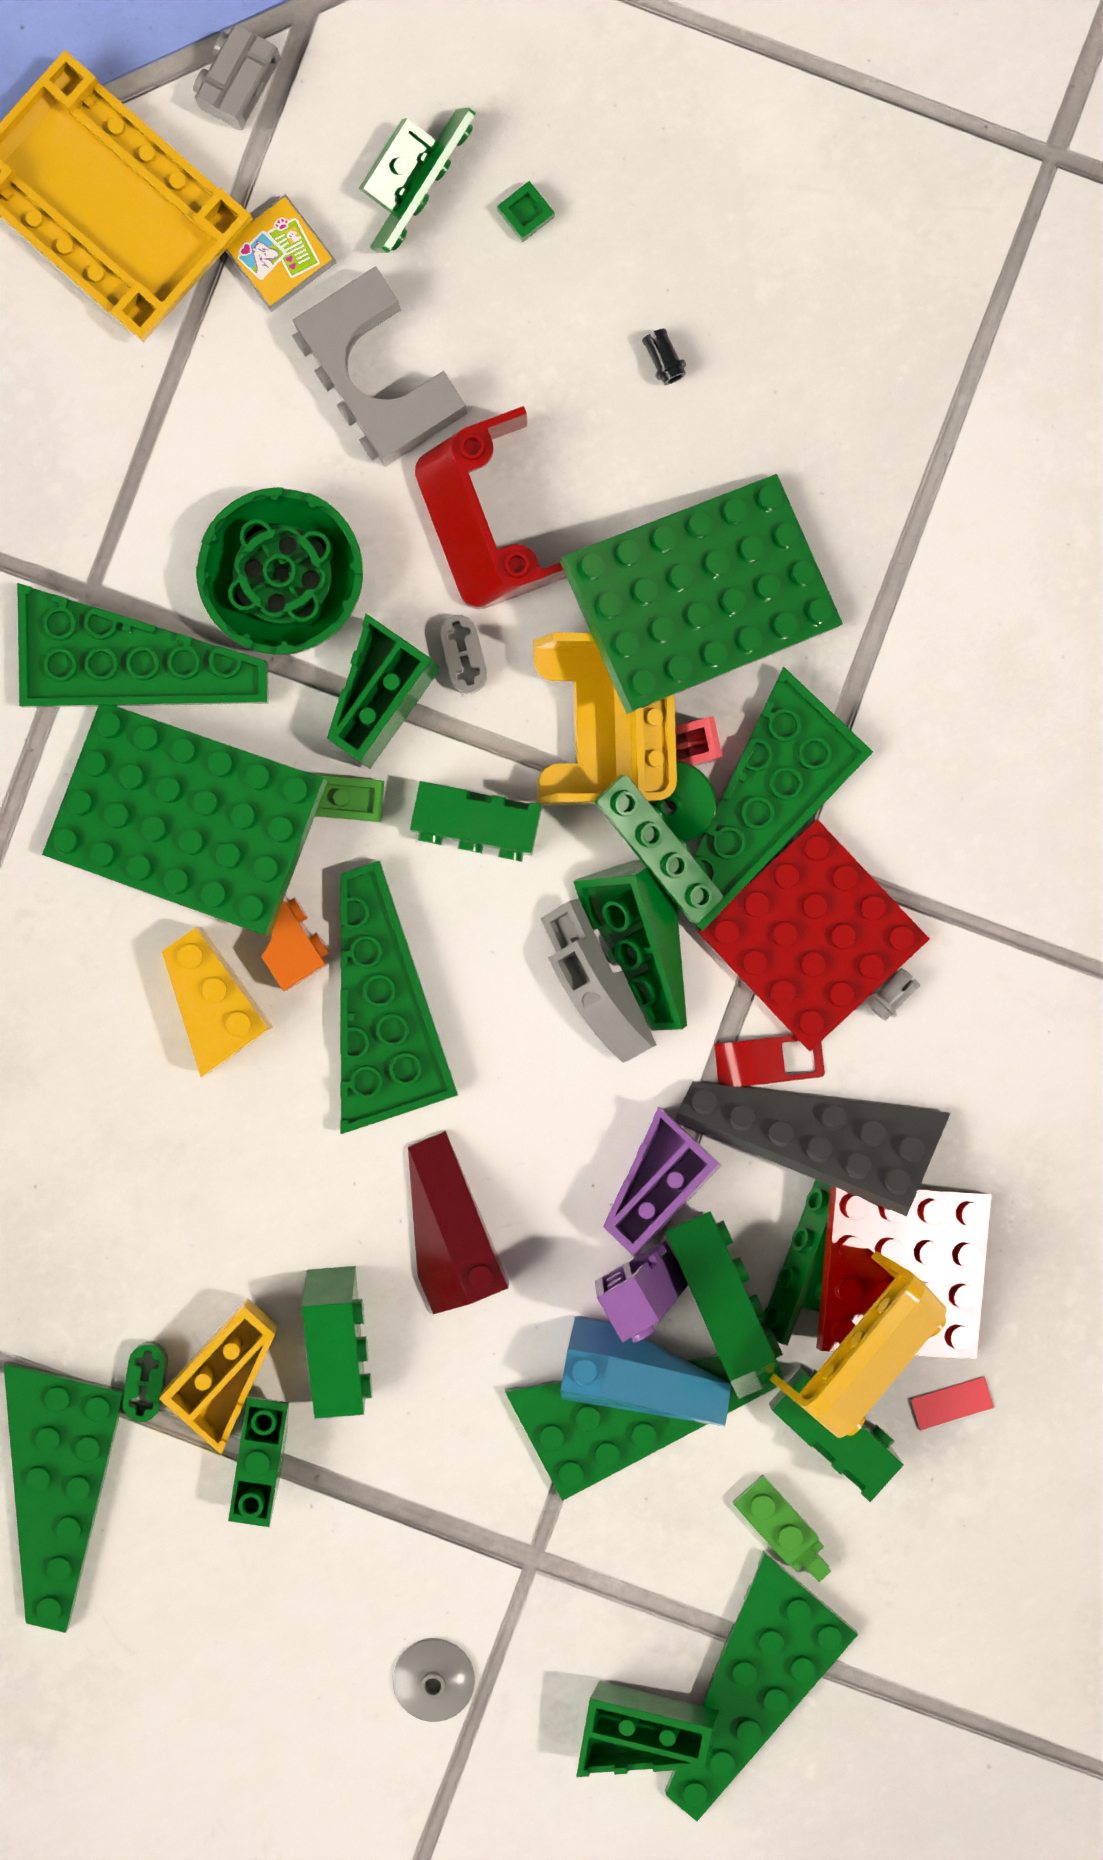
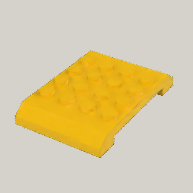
(109, 198)

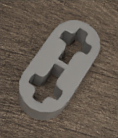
(453, 655)

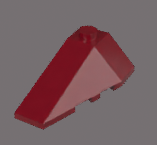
(451, 1240)

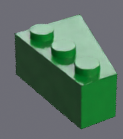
(379, 692)
(335, 1342)
(862, 1458)
(643, 1732)

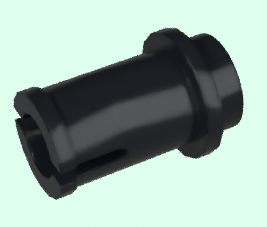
(665, 358)

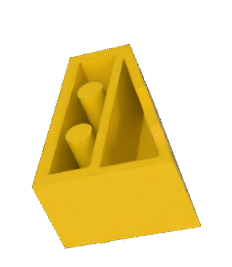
(212, 1001)
(220, 1375)

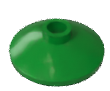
(694, 803)

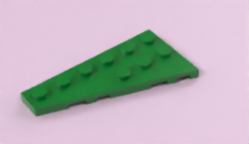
(781, 780)
(592, 1441)

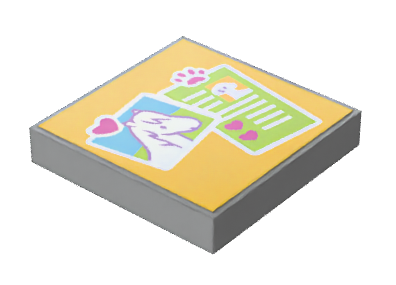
(279, 253)

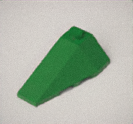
(642, 936)

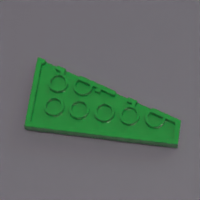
(101, 658)
(386, 1026)
(59, 1463)
(765, 1670)

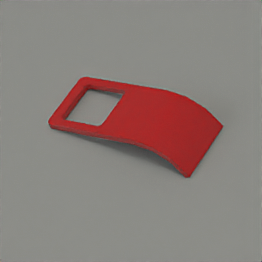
(759, 1062)

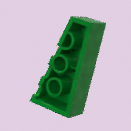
(724, 1303)

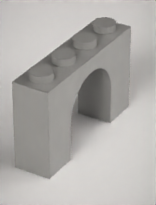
(388, 424)

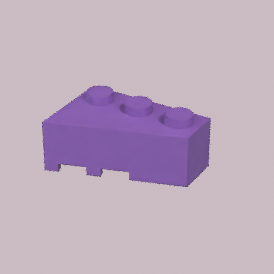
(641, 1292)

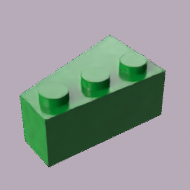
(475, 820)

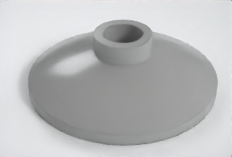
(439, 1661)

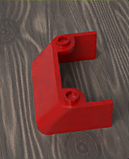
(479, 569)

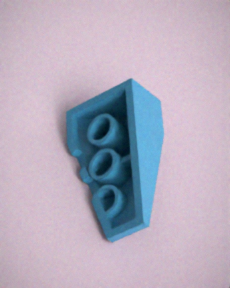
(639, 1377)

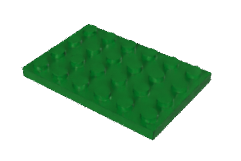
(700, 593)
(185, 818)

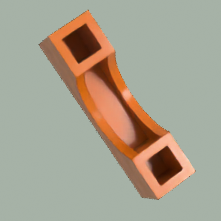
(292, 950)

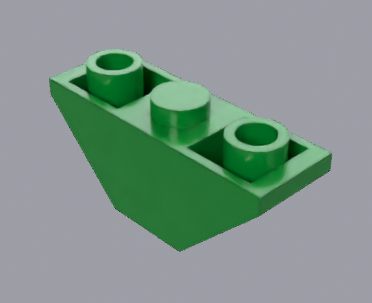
(259, 1461)

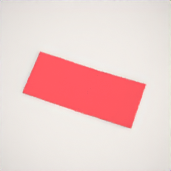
(952, 1403)

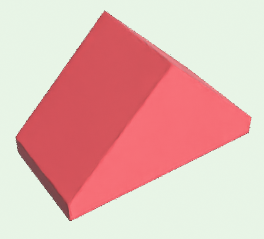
(698, 742)

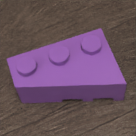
(660, 1182)

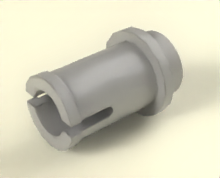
(893, 995)

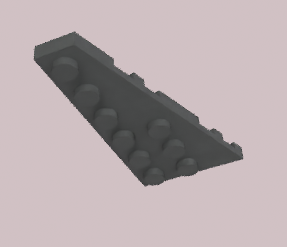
(845, 1143)

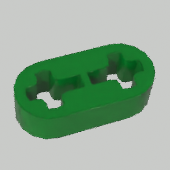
(135, 1381)

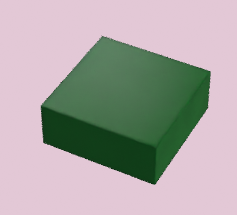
(525, 211)

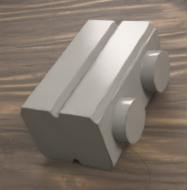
(236, 76)

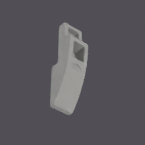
(596, 992)

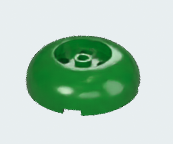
(252, 531)

